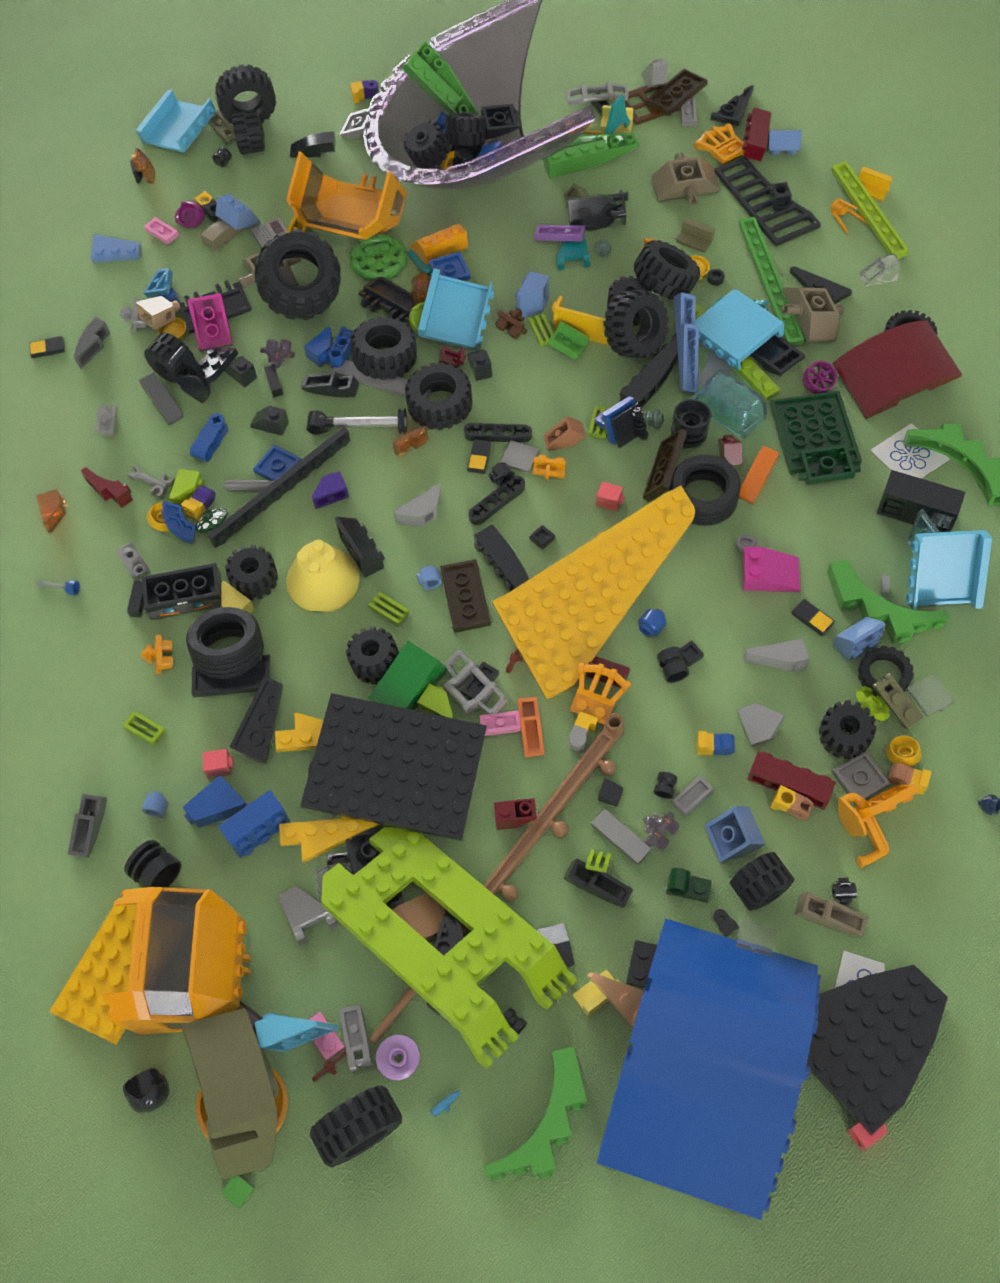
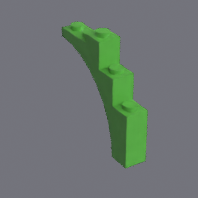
(969, 454)
(899, 621)
(555, 1127)

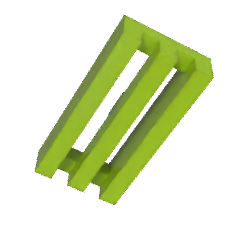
(538, 320)
(597, 434)
(377, 600)
(156, 736)
(599, 858)

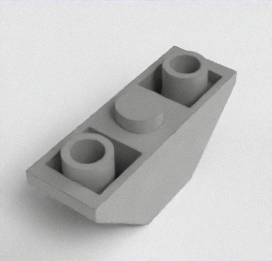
(656, 73)
(420, 509)

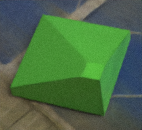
(237, 1190)

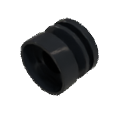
(694, 418)
(152, 866)

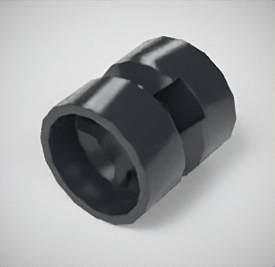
(673, 667)

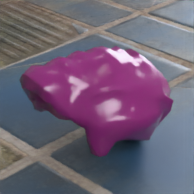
(189, 214)

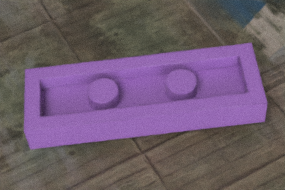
(559, 233)

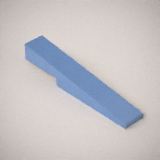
(687, 341)

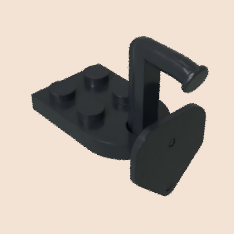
(597, 210)
(203, 371)

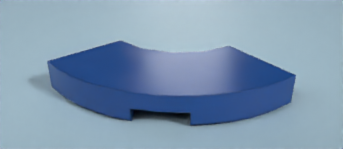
(177, 523)

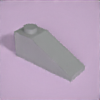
(782, 656)

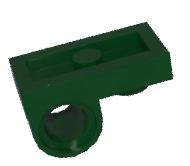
(688, 886)

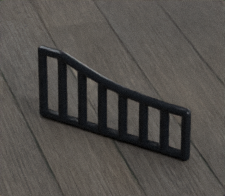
(759, 178)

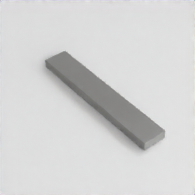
(394, 386)

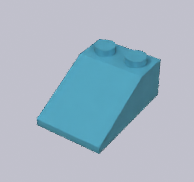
(286, 1032)

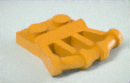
(725, 151)
(593, 703)

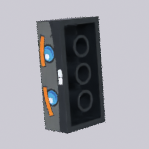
(182, 591)

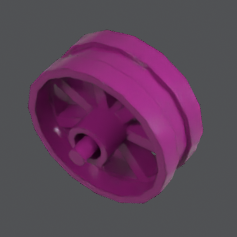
(819, 377)

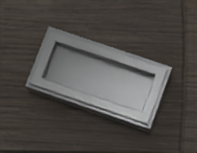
(692, 796)

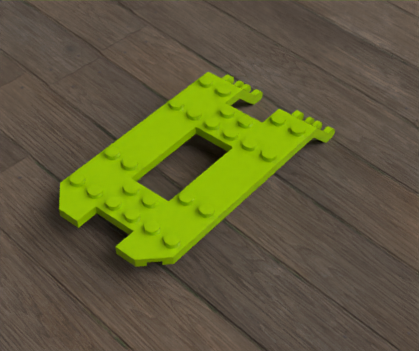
(450, 979)

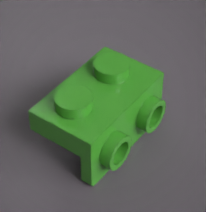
(569, 340)

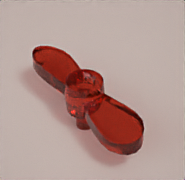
(514, 657)
(329, 1067)

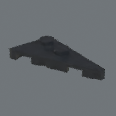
(735, 108)
(836, 291)
(448, 934)

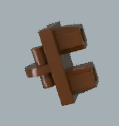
(513, 321)

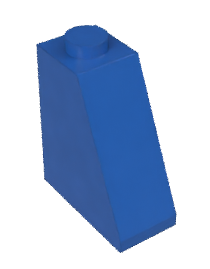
(213, 804)

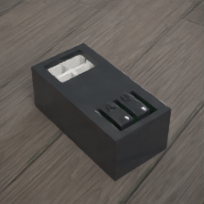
(908, 495)

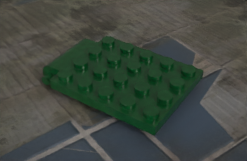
(816, 437)

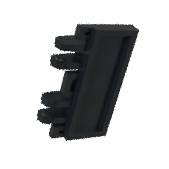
(389, 296)
(234, 299)
(247, 682)

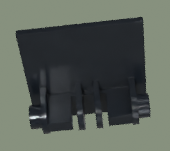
(630, 425)

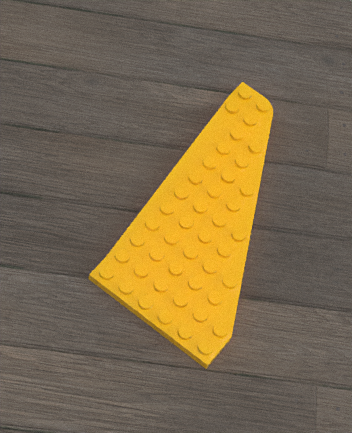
(581, 599)

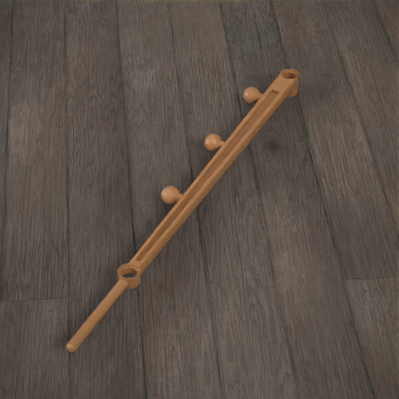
(546, 818)

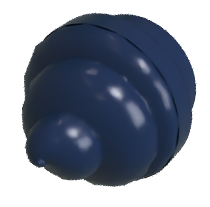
(990, 804)

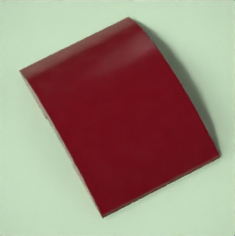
(895, 367)

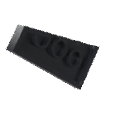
(259, 722)

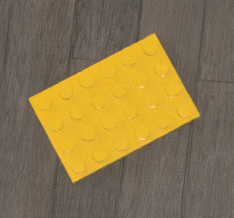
(100, 971)

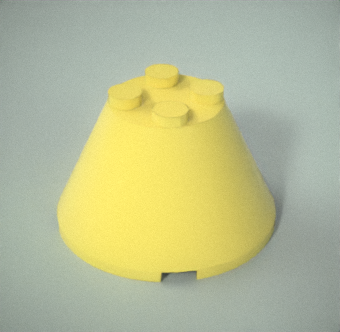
(322, 577)

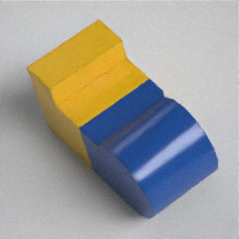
(715, 743)

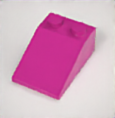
(210, 321)
(769, 570)

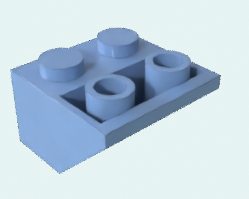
(533, 294)
(859, 638)

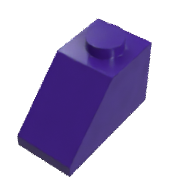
(330, 490)

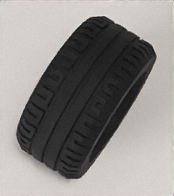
(715, 470)
(228, 661)

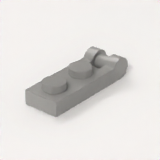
(355, 1037)

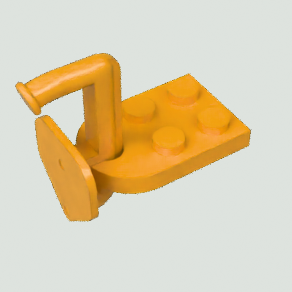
(861, 819)

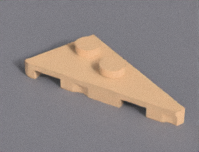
(622, 996)

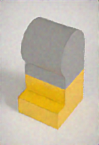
(580, 731)

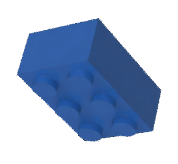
(254, 824)

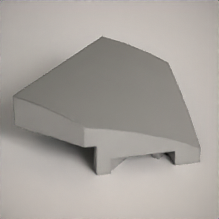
(760, 723)

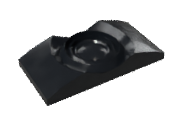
(777, 355)

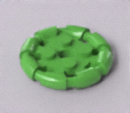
(365, 259)

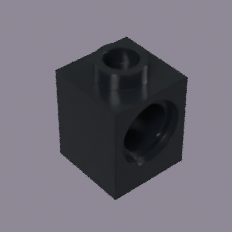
(780, 195)

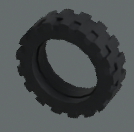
(889, 654)

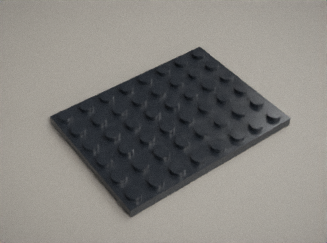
(394, 767)

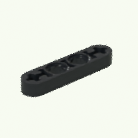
(497, 436)
(497, 500)

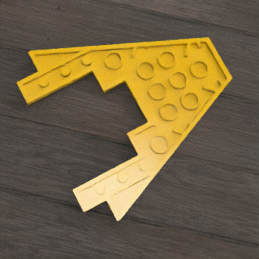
(318, 835)

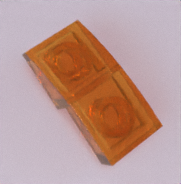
(143, 165)
(412, 438)

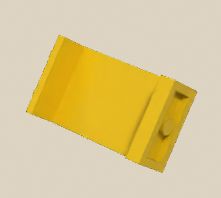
(585, 323)

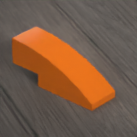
(758, 474)
(530, 727)

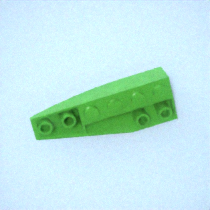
(438, 80)
(589, 152)

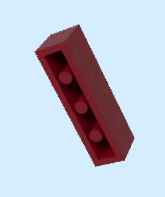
(756, 134)
(775, 772)

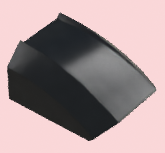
(500, 120)

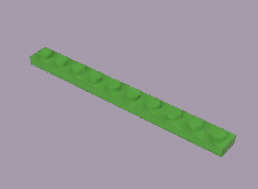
(770, 278)

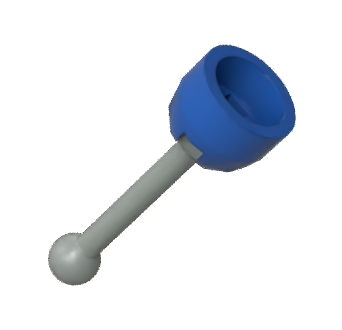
(71, 587)

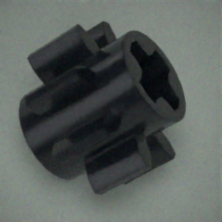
(844, 891)

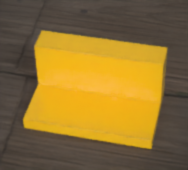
(875, 183)

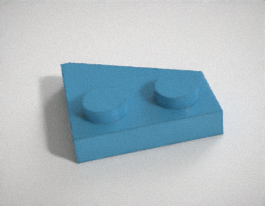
(160, 283)

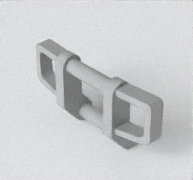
(608, 88)
(459, 679)

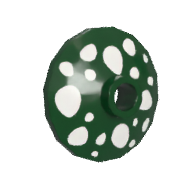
(211, 519)

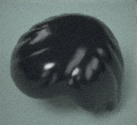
(146, 1091)

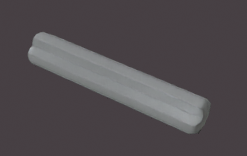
(250, 485)

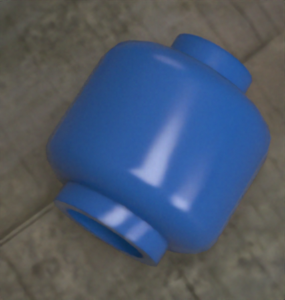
(652, 622)

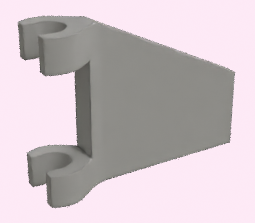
(303, 912)

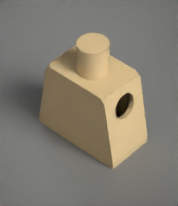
(157, 311)

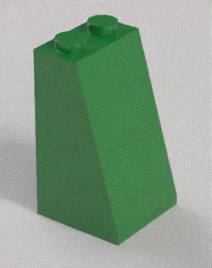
(408, 678)

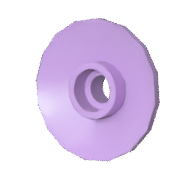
(393, 1047)

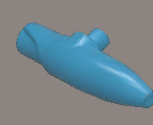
(445, 1103)

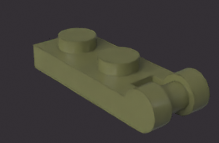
(222, 127)
(898, 701)

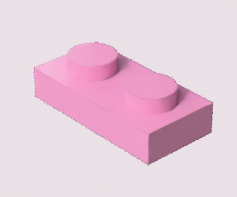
(161, 230)
(501, 723)
(329, 1044)

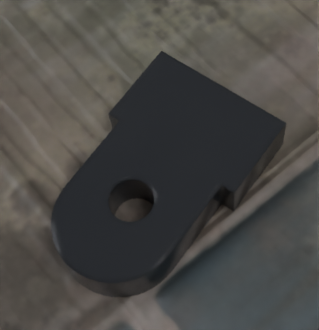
(727, 925)

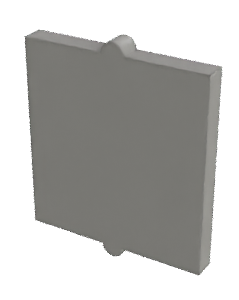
(519, 456)

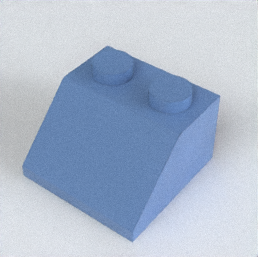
(784, 141)
(235, 213)
(734, 833)

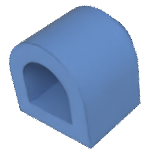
(429, 577)
(155, 804)

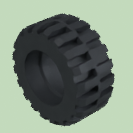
(245, 79)
(666, 269)
(652, 324)
(387, 362)
(441, 413)
(355, 1126)

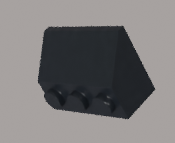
(360, 545)

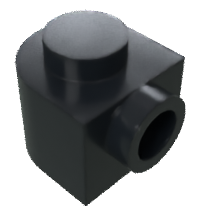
(501, 473)

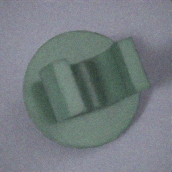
(602, 248)
(655, 418)

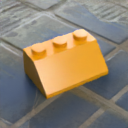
(441, 243)

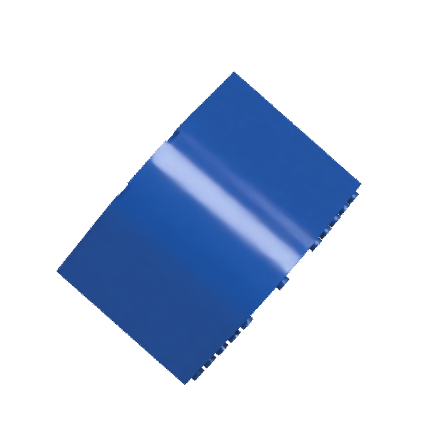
(713, 1069)

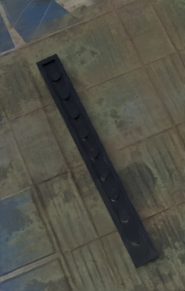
(279, 487)

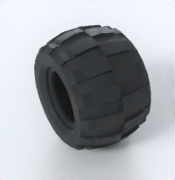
(291, 299)

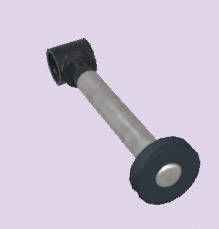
(318, 422)

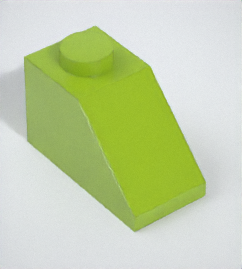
(185, 485)
(435, 701)

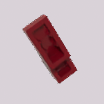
(108, 489)

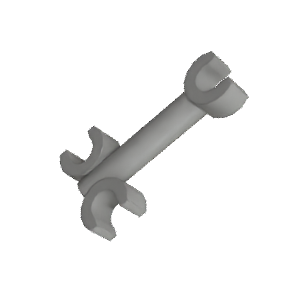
(158, 486)

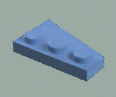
(113, 249)

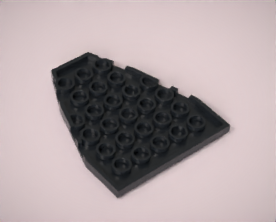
(875, 1041)

